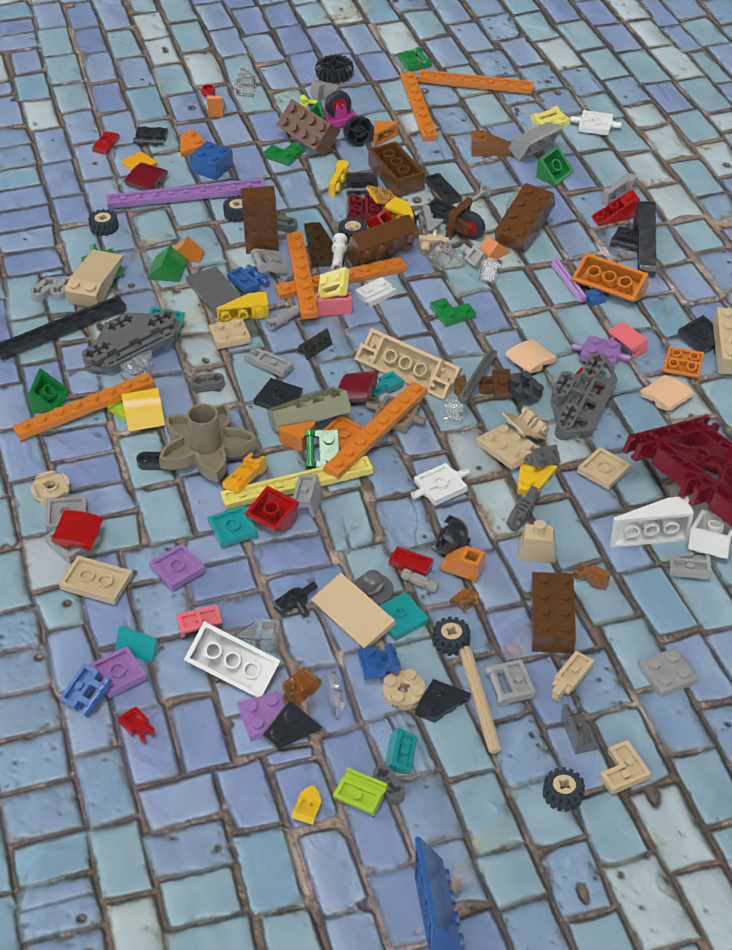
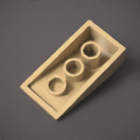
(93, 278)

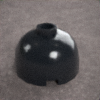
(358, 130)
(452, 536)

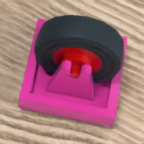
(338, 108)

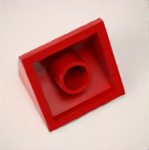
(273, 510)

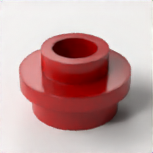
(207, 90)

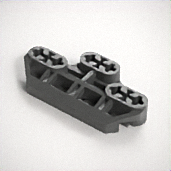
(129, 337)
(579, 391)

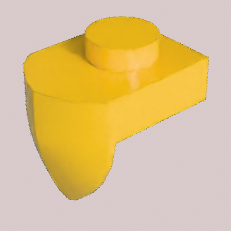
(307, 805)

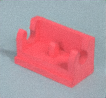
(334, 306)
(629, 338)
(193, 620)

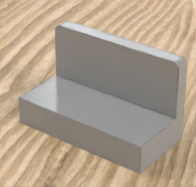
(308, 492)

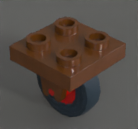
(465, 221)

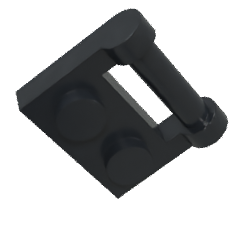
(359, 181)
(625, 238)

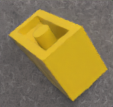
(398, 208)

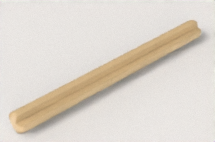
(480, 700)

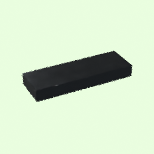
(443, 188)

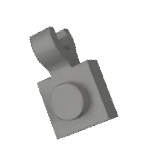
(474, 255)

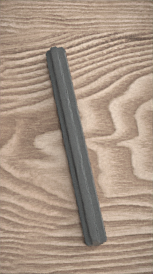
(477, 375)

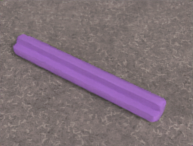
(566, 277)

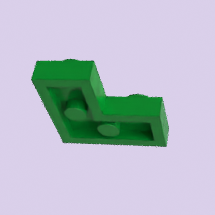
(284, 156)
(452, 315)

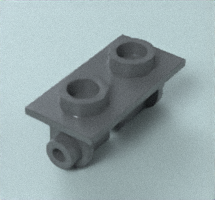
(543, 456)

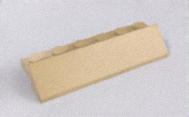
(409, 363)

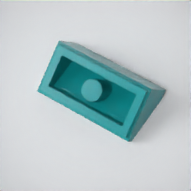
(140, 644)
(401, 751)

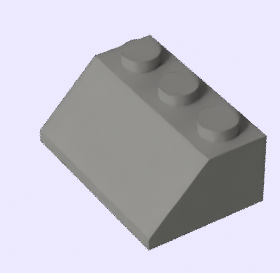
(534, 140)

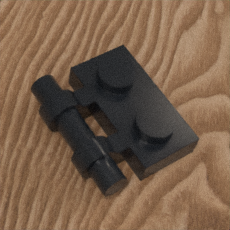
(151, 135)

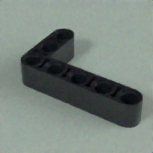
(645, 224)

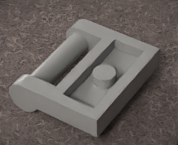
(274, 261)
(517, 681)

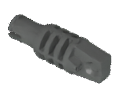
(522, 509)

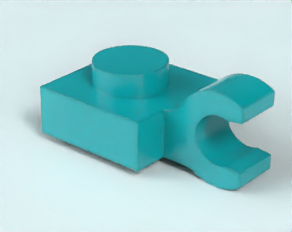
(388, 382)

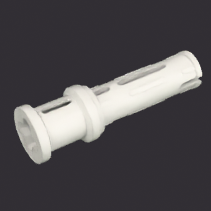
(339, 248)

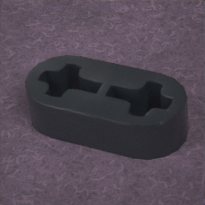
(151, 463)

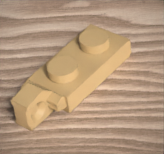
(571, 675)

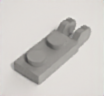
(269, 361)

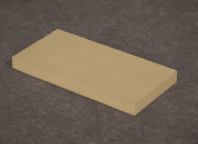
(353, 611)

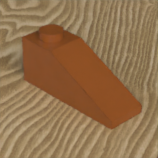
(488, 145)

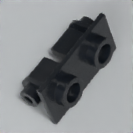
(315, 344)

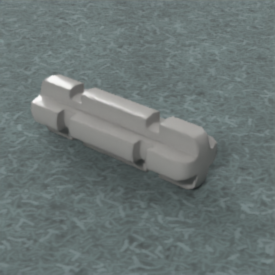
(420, 580)

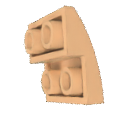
(530, 356)
(667, 393)

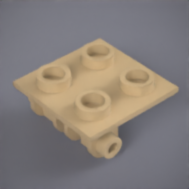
(528, 424)

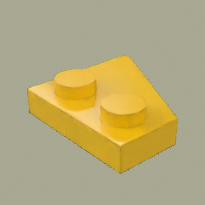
(533, 476)

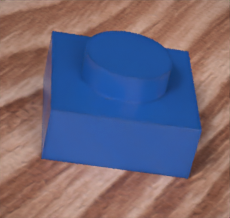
(595, 297)

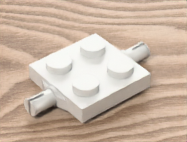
(595, 122)
(440, 484)

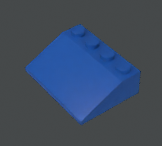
(436, 899)

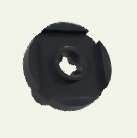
(525, 387)

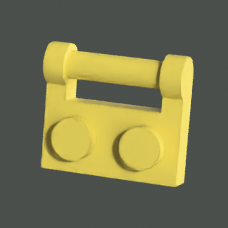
(557, 118)
(332, 280)

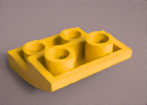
(143, 409)

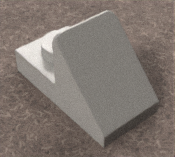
(322, 89)
(427, 221)

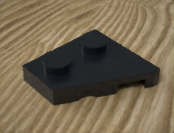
(439, 209)
(440, 700)
(290, 726)

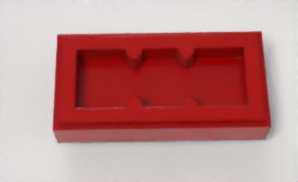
(105, 142)
(410, 560)

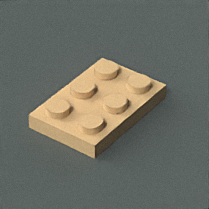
(506, 445)
(96, 580)

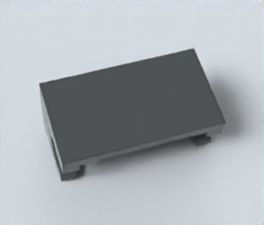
(577, 729)

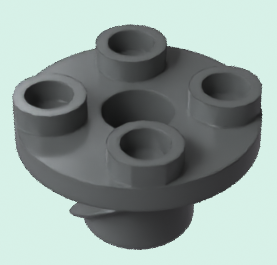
(375, 586)

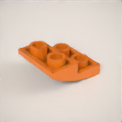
(683, 362)

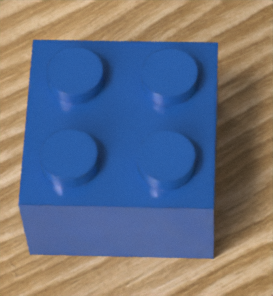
(211, 160)

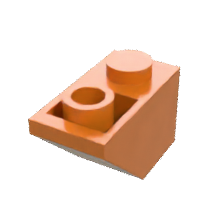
(464, 562)

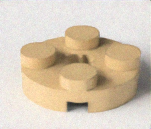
(49, 478)
(406, 679)

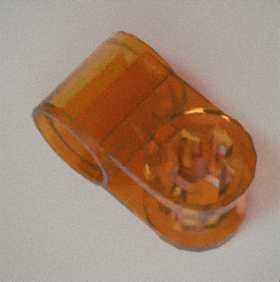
(300, 686)

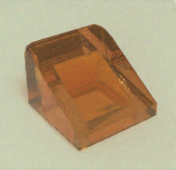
(459, 384)
(465, 599)

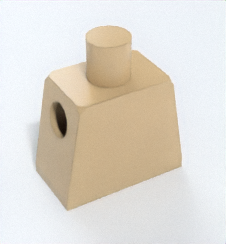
(537, 543)

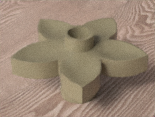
(205, 439)

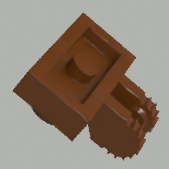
(496, 383)

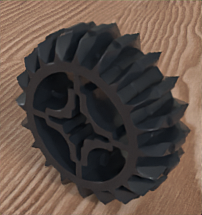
(334, 69)

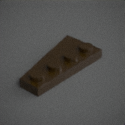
(318, 245)

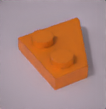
(190, 142)

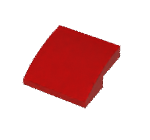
(77, 529)

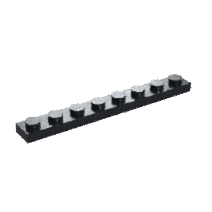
(61, 327)

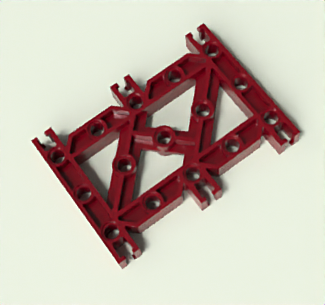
(674, 456)

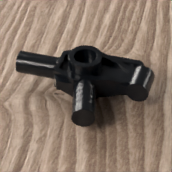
(295, 599)

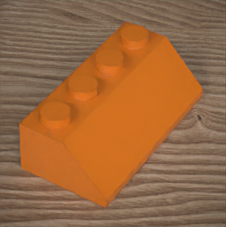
(611, 277)

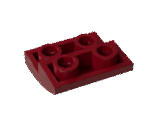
(145, 176)
(361, 207)
(359, 385)

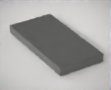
(212, 288)

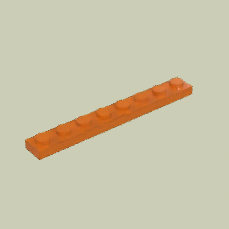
(475, 81)
(418, 106)
(356, 274)
(302, 275)
(81, 407)
(375, 430)

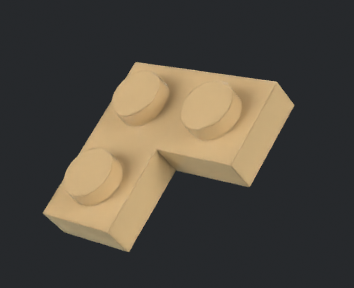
(628, 770)

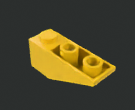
(248, 305)

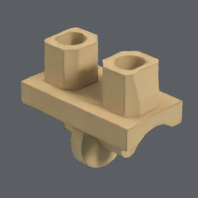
(429, 240)

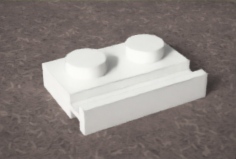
(375, 292)

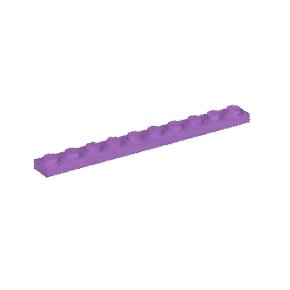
(180, 194)

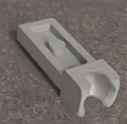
(619, 188)

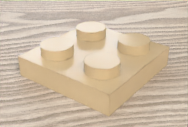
(229, 333)
(604, 468)

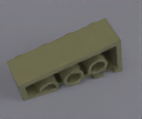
(312, 407)

